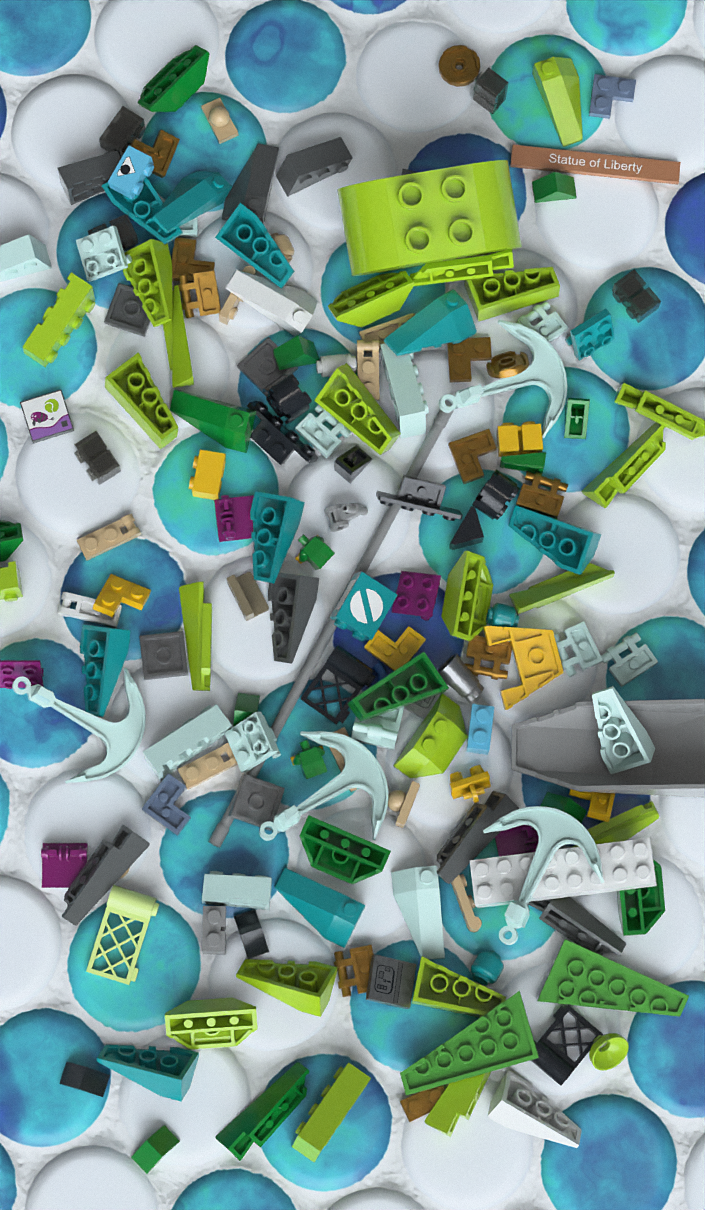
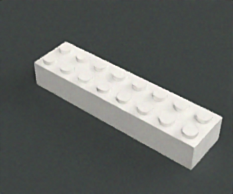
(624, 867)

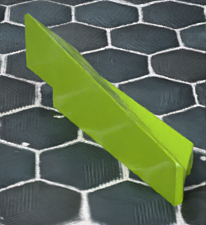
(463, 268)
(178, 345)
(661, 411)
(627, 467)
(558, 588)
(198, 633)
(624, 825)
(455, 1102)

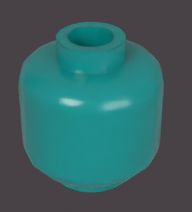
(502, 616)
(487, 968)

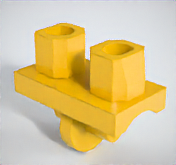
(470, 786)

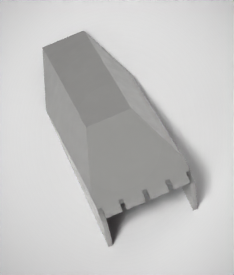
(567, 749)

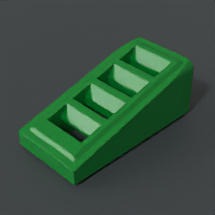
(525, 462)

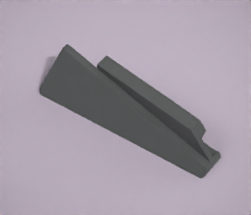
(469, 837)
(102, 872)
(579, 925)

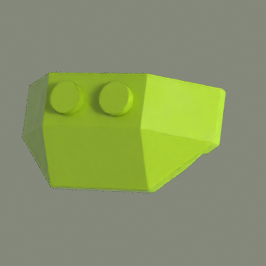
(372, 299)
(467, 596)
(434, 741)
(211, 1022)

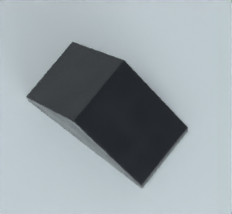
(351, 463)
(468, 532)
(251, 934)
(84, 1079)

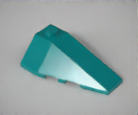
(192, 198)
(252, 242)
(562, 542)

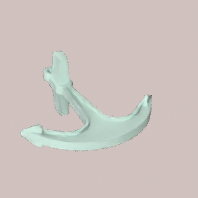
(544, 371)
(120, 738)
(359, 771)
(554, 830)

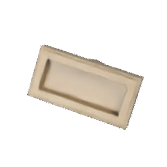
(219, 120)
(401, 802)

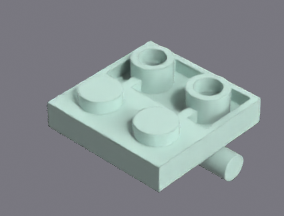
(102, 253)
(380, 730)
(252, 742)

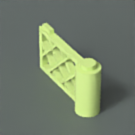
(133, 906)

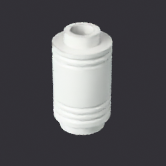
(329, 363)

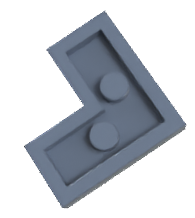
(608, 89)
(162, 808)

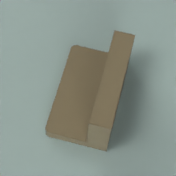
(247, 595)

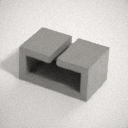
(212, 937)

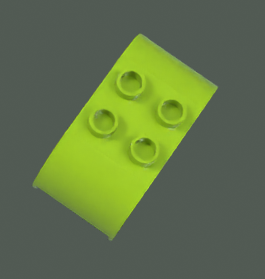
(429, 217)

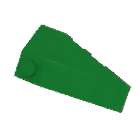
(219, 420)

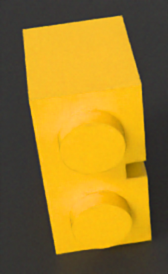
(519, 439)
(208, 474)

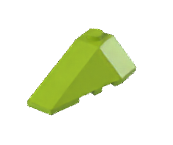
(561, 94)
(152, 279)
(297, 985)

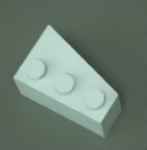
(23, 258)
(237, 890)

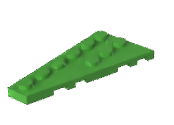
(595, 981)
(484, 1046)

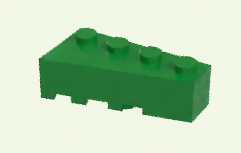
(403, 687)

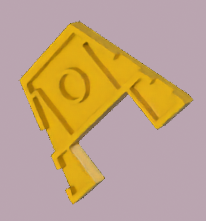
(534, 656)

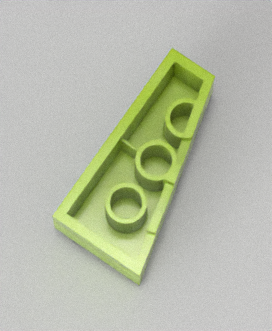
(330, 1112)

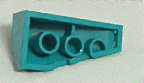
(142, 210)
(439, 323)
(274, 529)
(104, 657)
(324, 908)
(160, 1071)

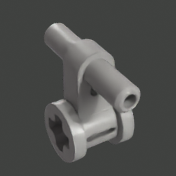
(341, 514)

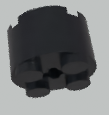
(287, 398)
(495, 494)

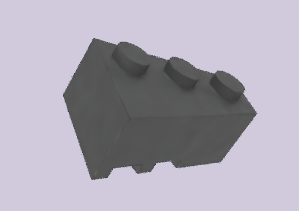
(313, 165)
(87, 176)

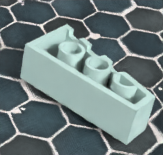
(405, 391)
(187, 741)

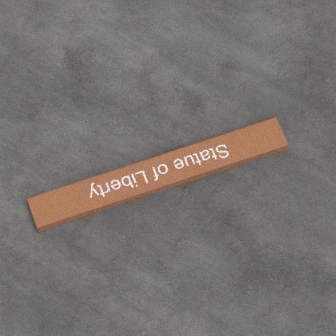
(595, 164)

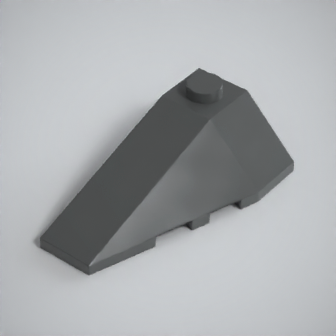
(253, 183)
(292, 606)

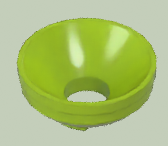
(609, 1055)

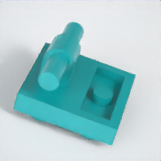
(591, 334)

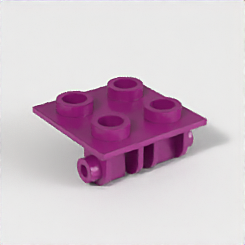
(234, 518)
(416, 594)
(17, 668)
(517, 840)
(62, 863)

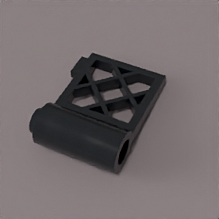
(349, 670)
(551, 1058)

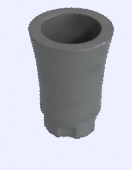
(460, 678)

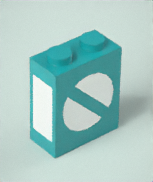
(363, 606)

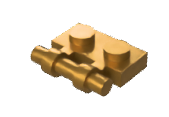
(206, 291)
(540, 500)
(496, 653)
(361, 964)

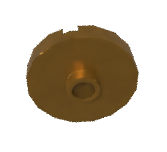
(461, 56)
(507, 364)

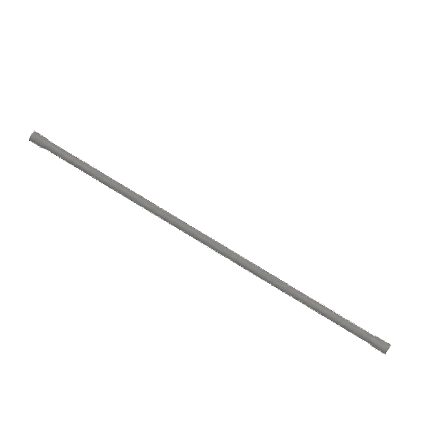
(439, 423)

